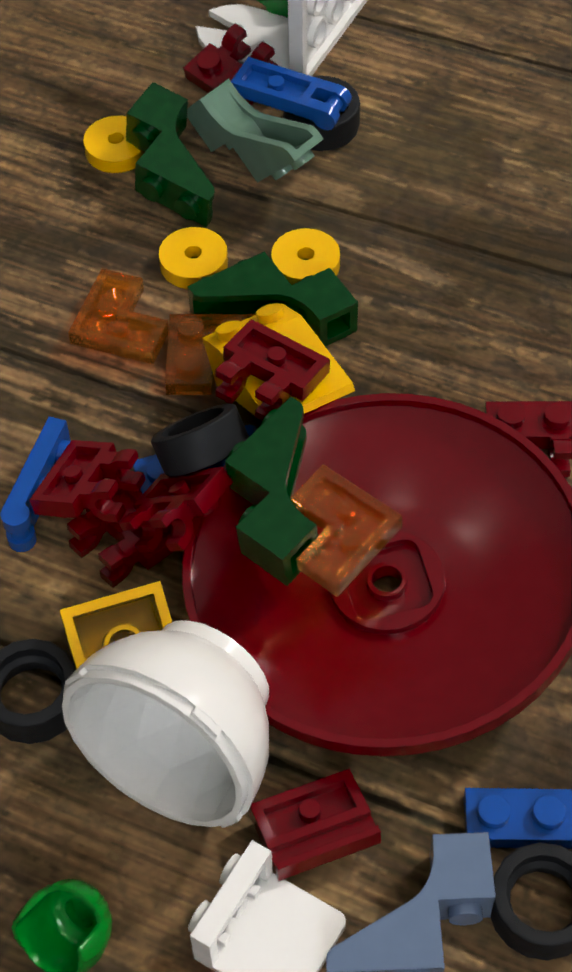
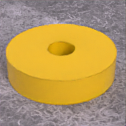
(107, 146)
(305, 244)
(182, 245)

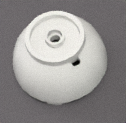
(174, 721)

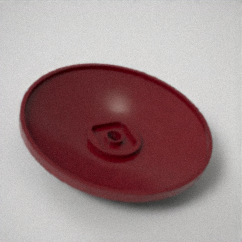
(478, 598)

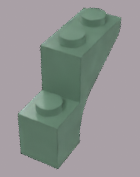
(262, 141)

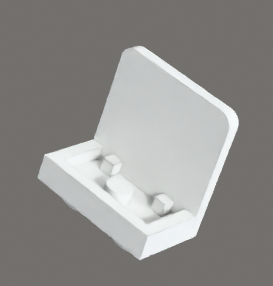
(262, 921)

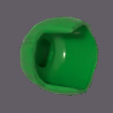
(64, 926)

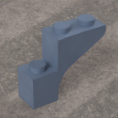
(411, 936)

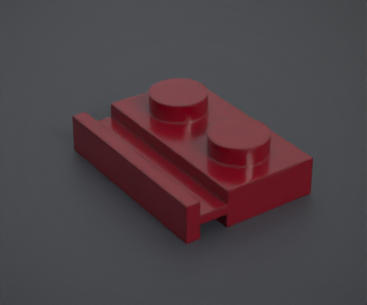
(315, 824)

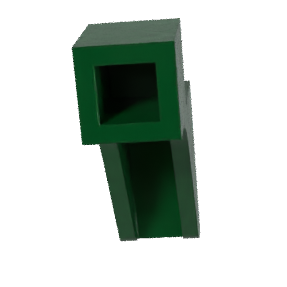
(166, 168)
(258, 282)
(266, 475)

